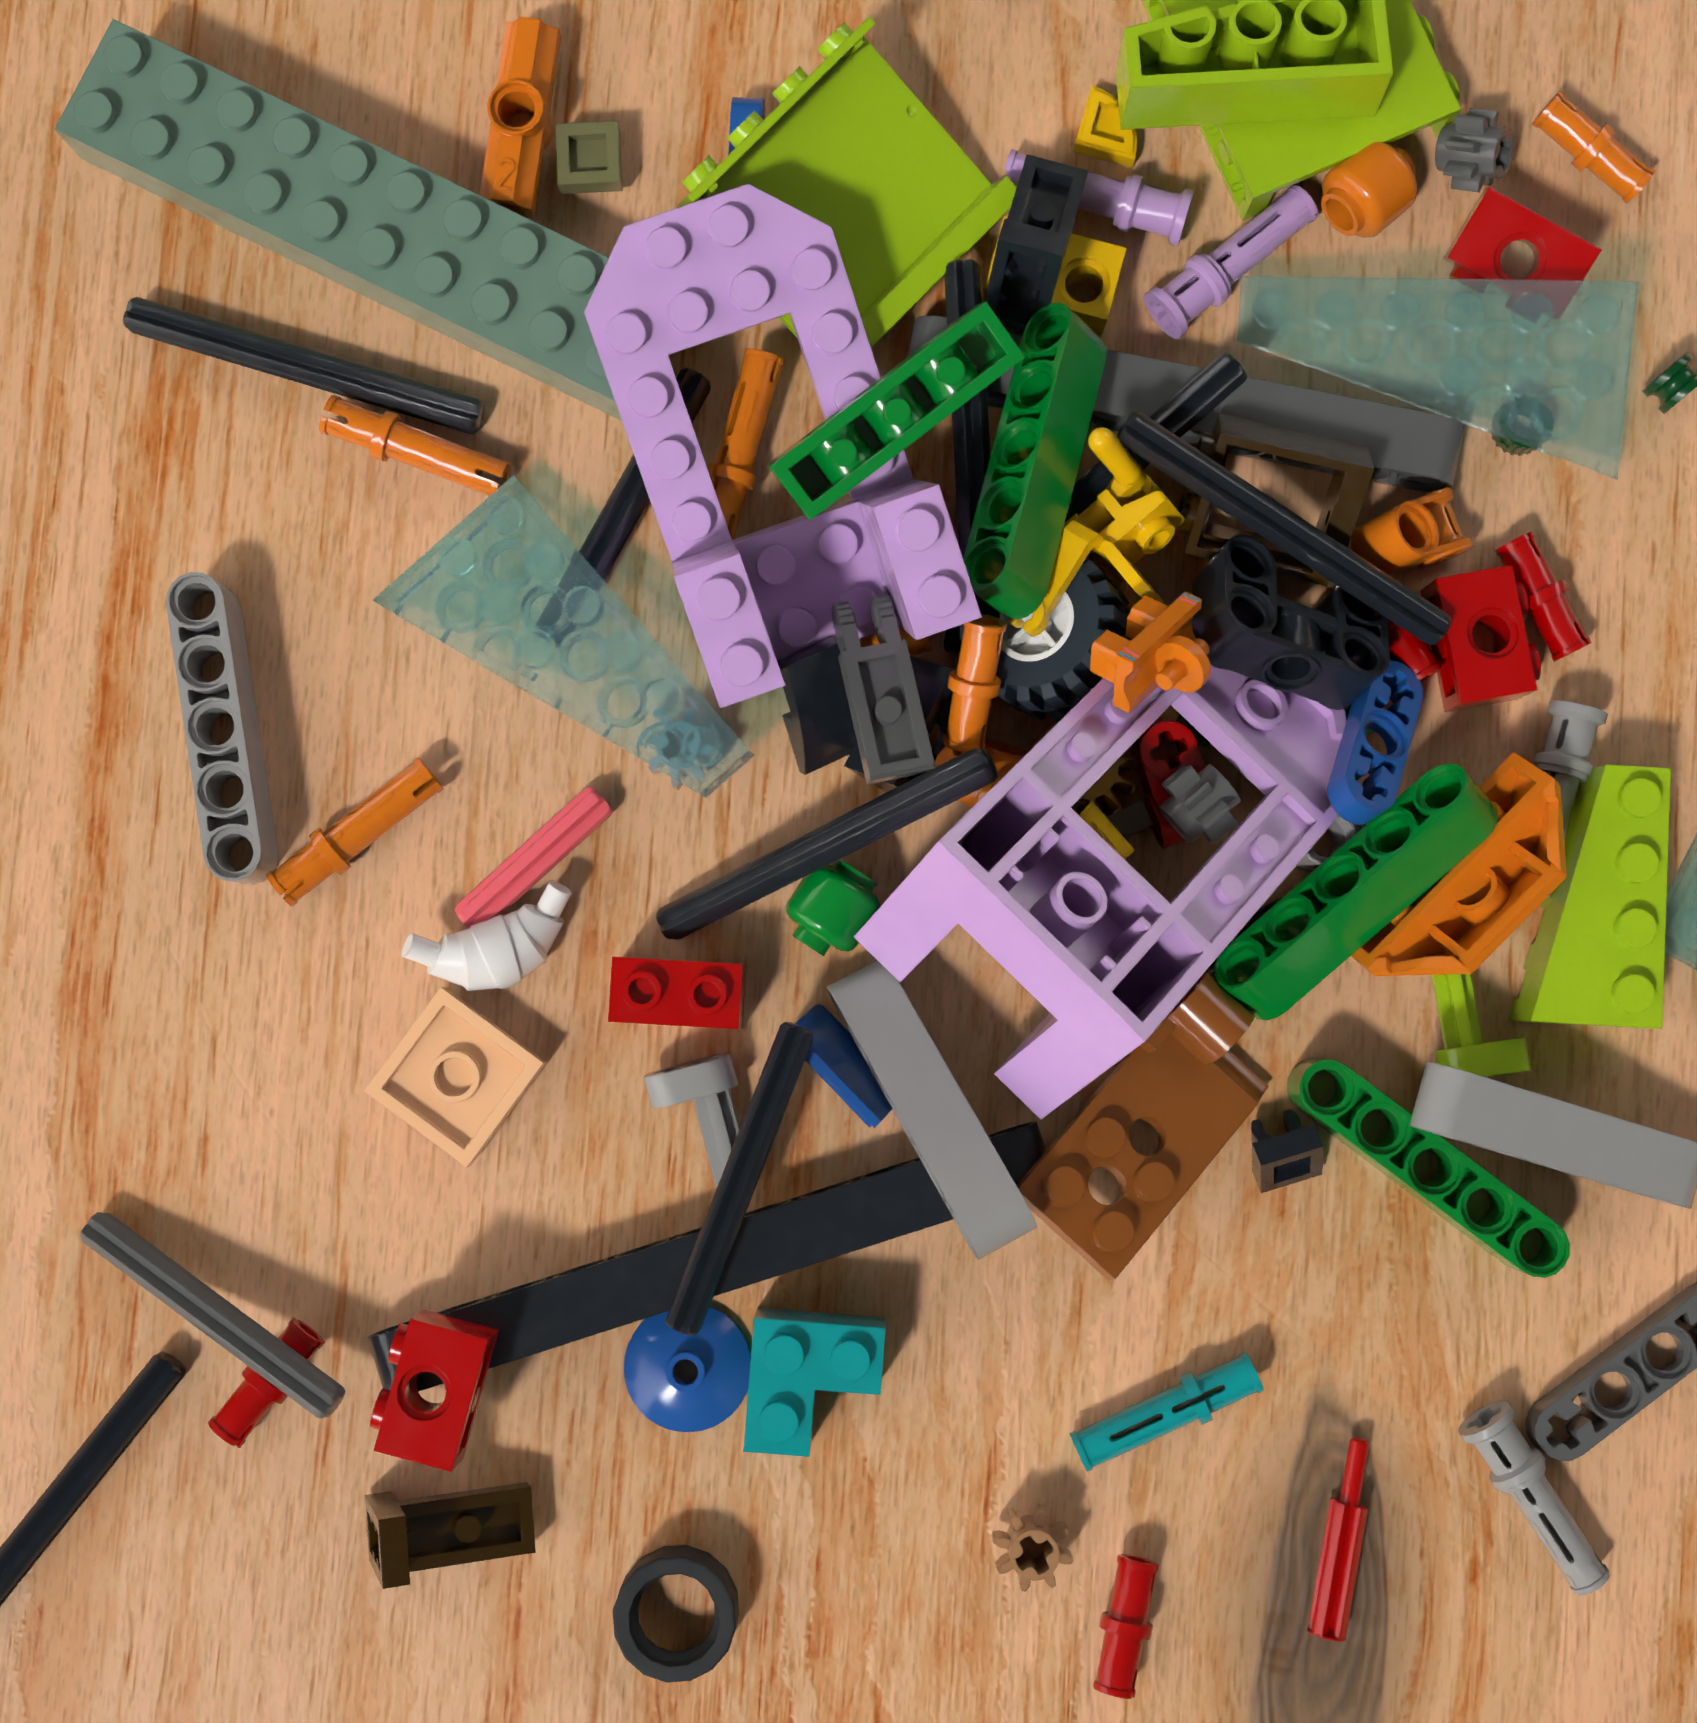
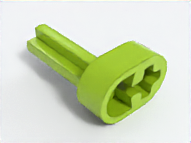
(1463, 1035)

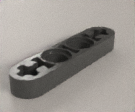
(1628, 1359)

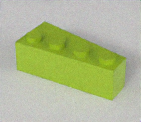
(1255, 64)
(1606, 923)

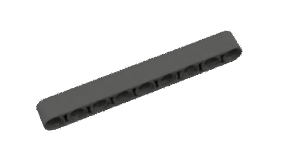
(1405, 444)

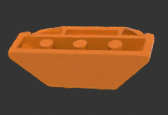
(1488, 891)

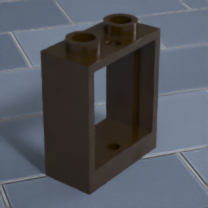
(1341, 505)

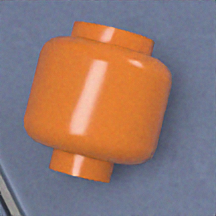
(1369, 190)

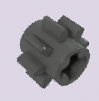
(1474, 150)
(1199, 803)

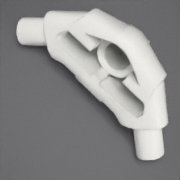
(495, 950)

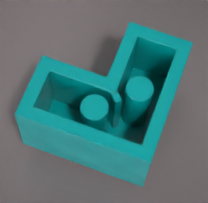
(801, 1354)

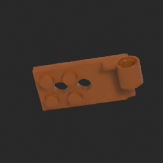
(1193, 1098)

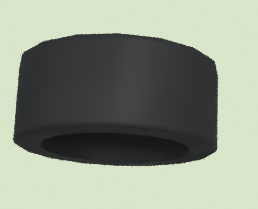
(660, 1662)

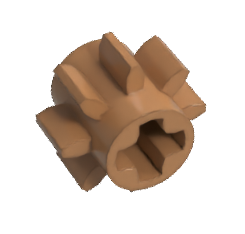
(1022, 1561)

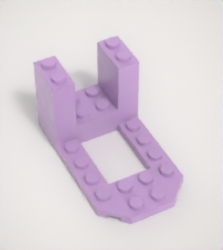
(773, 590)
(1074, 912)

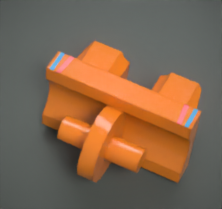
(1159, 654)

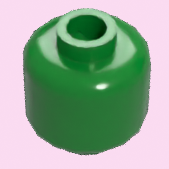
(832, 907)

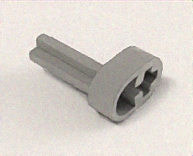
(708, 1085)

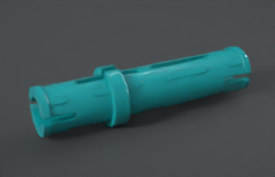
(1238, 1382)

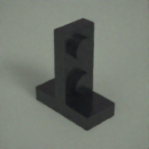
(1034, 240)

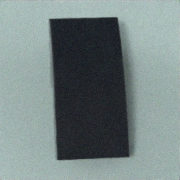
(818, 705)

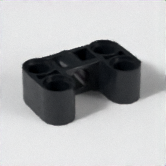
(1296, 649)

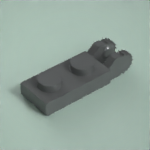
(882, 695)

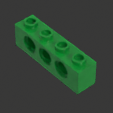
(896, 410)

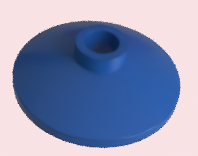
(695, 1405)

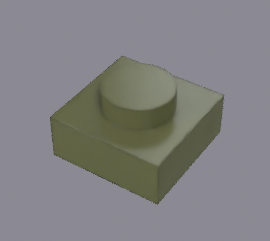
(589, 157)

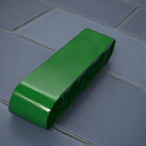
(1034, 462)
(1356, 892)
(1456, 1175)

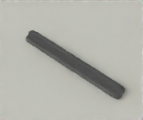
(213, 1315)

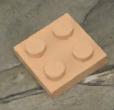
(455, 1076)

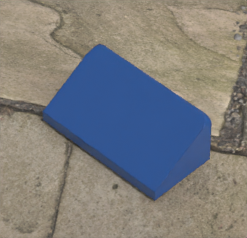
(842, 1066)

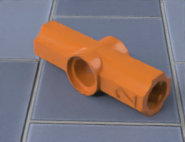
(522, 85)

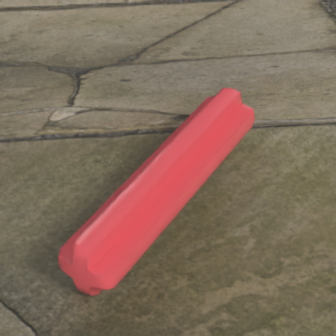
(535, 858)

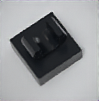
(1287, 1156)

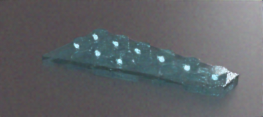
(1483, 351)
(543, 618)

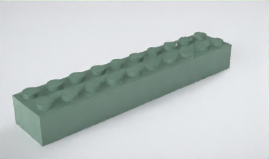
(341, 208)

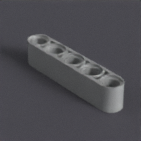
(201, 707)
(932, 1109)
(1556, 1134)

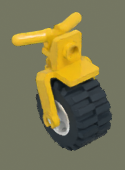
(1049, 652)

